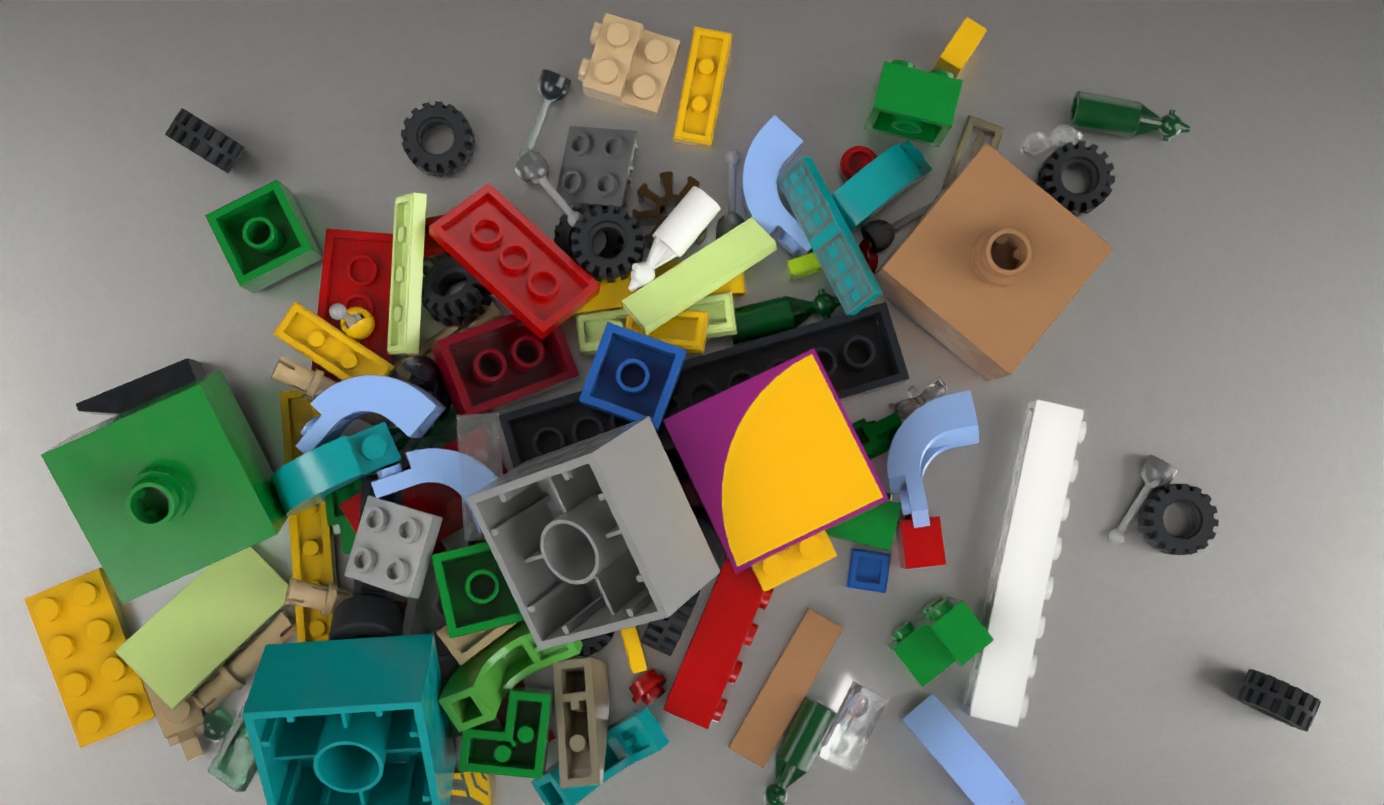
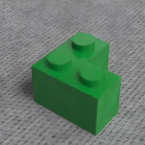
(939, 639)
(515, 748)

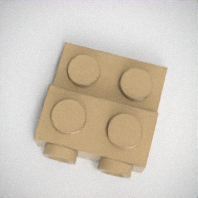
(628, 65)

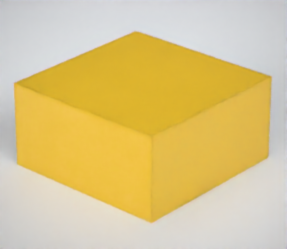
(961, 47)

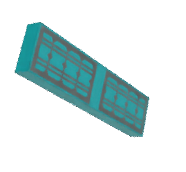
(829, 236)

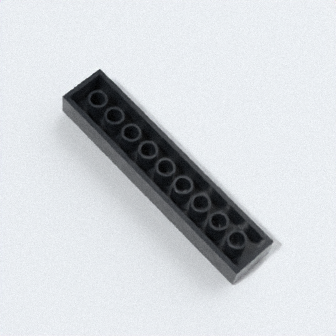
(855, 350)

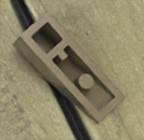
(581, 720)

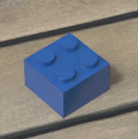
(633, 375)

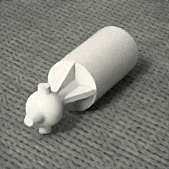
(675, 234)

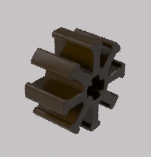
(660, 205)

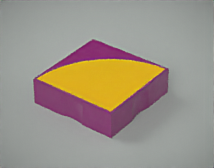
(775, 460)

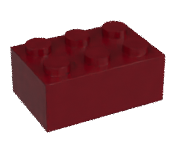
(501, 365)

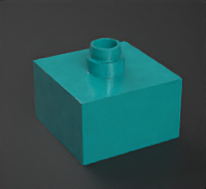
(351, 723)

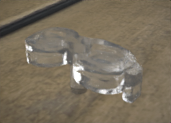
(1039, 142)
(908, 406)

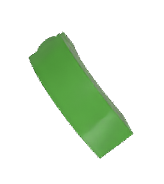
(482, 682)

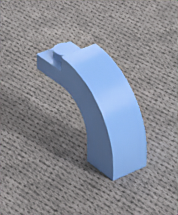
(765, 160)
(398, 400)
(921, 437)
(425, 466)
(960, 755)

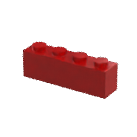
(715, 646)

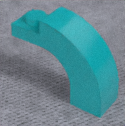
(880, 183)
(333, 465)
(627, 742)

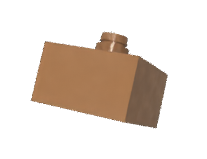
(991, 265)

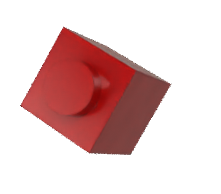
(920, 545)

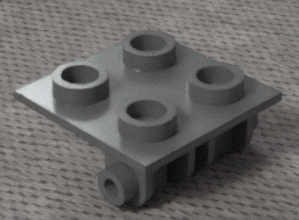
(597, 166)

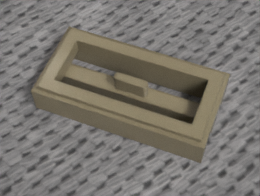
(984, 127)

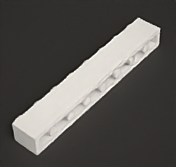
(1024, 562)

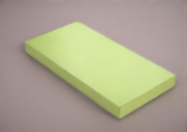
(204, 625)

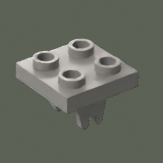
(393, 547)

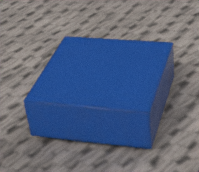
(868, 570)

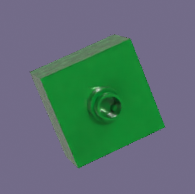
(168, 486)

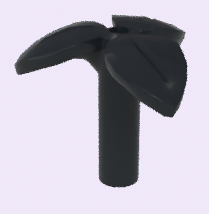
(428, 379)

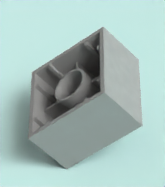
(595, 536)

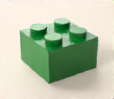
(913, 103)
(264, 236)
(473, 591)

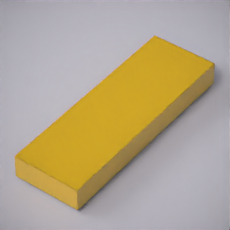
(702, 87)
(329, 345)

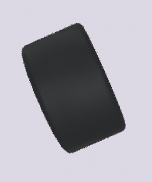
(366, 618)

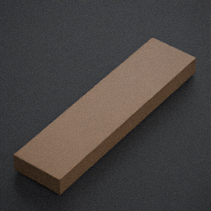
(785, 688)

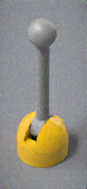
(358, 327)

